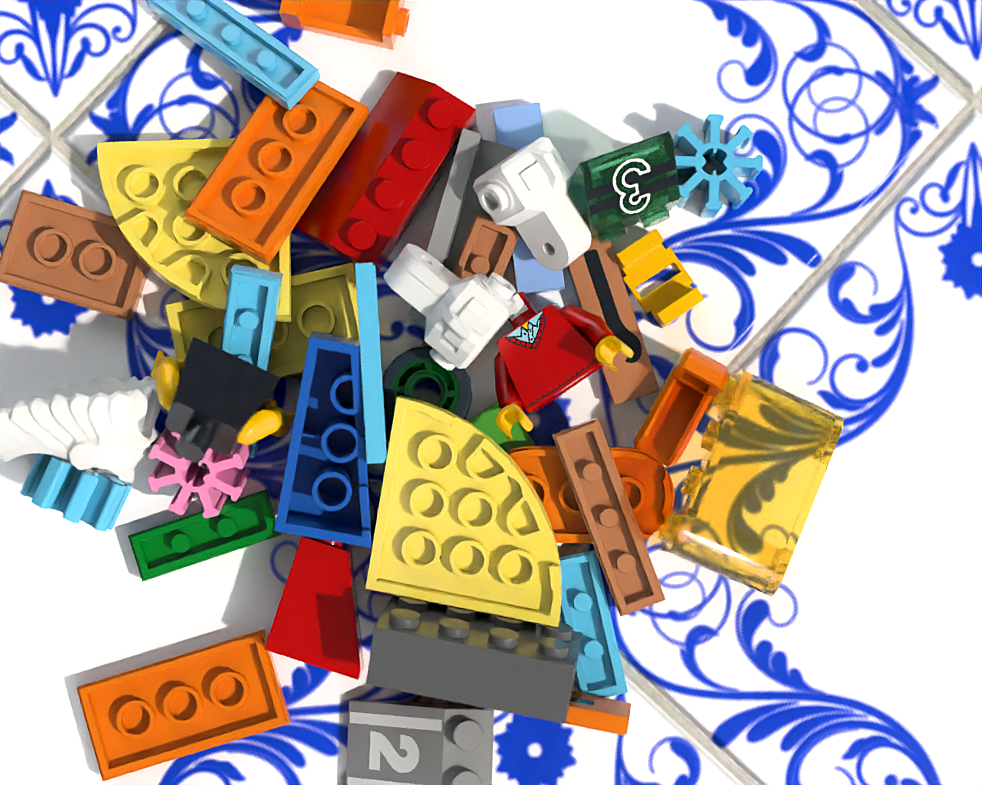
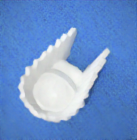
(89, 425)

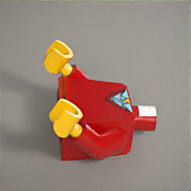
(548, 357)

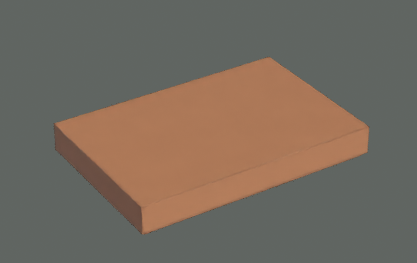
(72, 257)

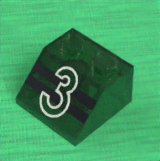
(626, 187)

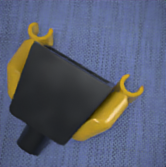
(216, 400)

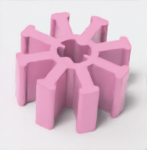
(213, 484)

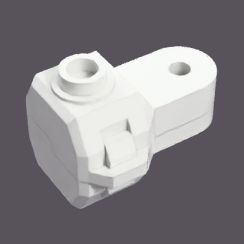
(532, 195)
(458, 312)

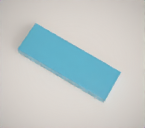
(587, 611)

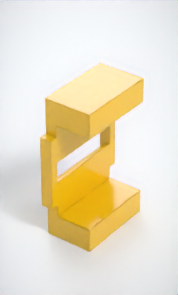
(646, 259)

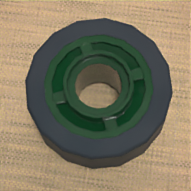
(419, 366)

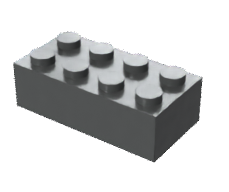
(475, 658)

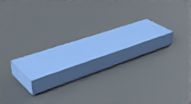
(517, 128)

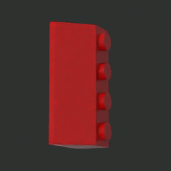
(387, 171)

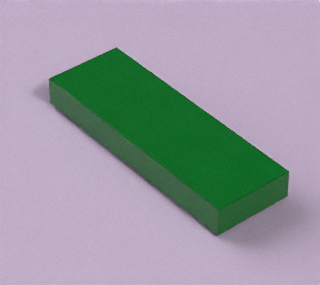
(201, 539)

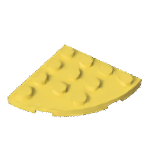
(149, 192)
(461, 522)

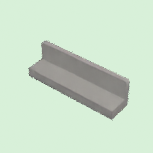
(460, 201)

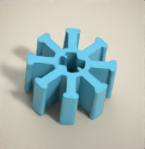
(730, 168)
(83, 495)

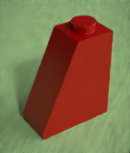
(319, 610)

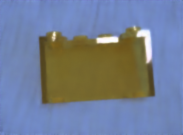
(752, 483)

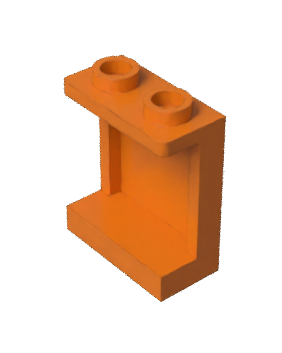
(354, 20)

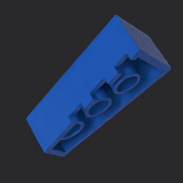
(327, 458)

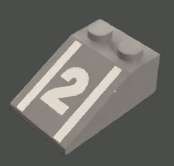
(419, 743)

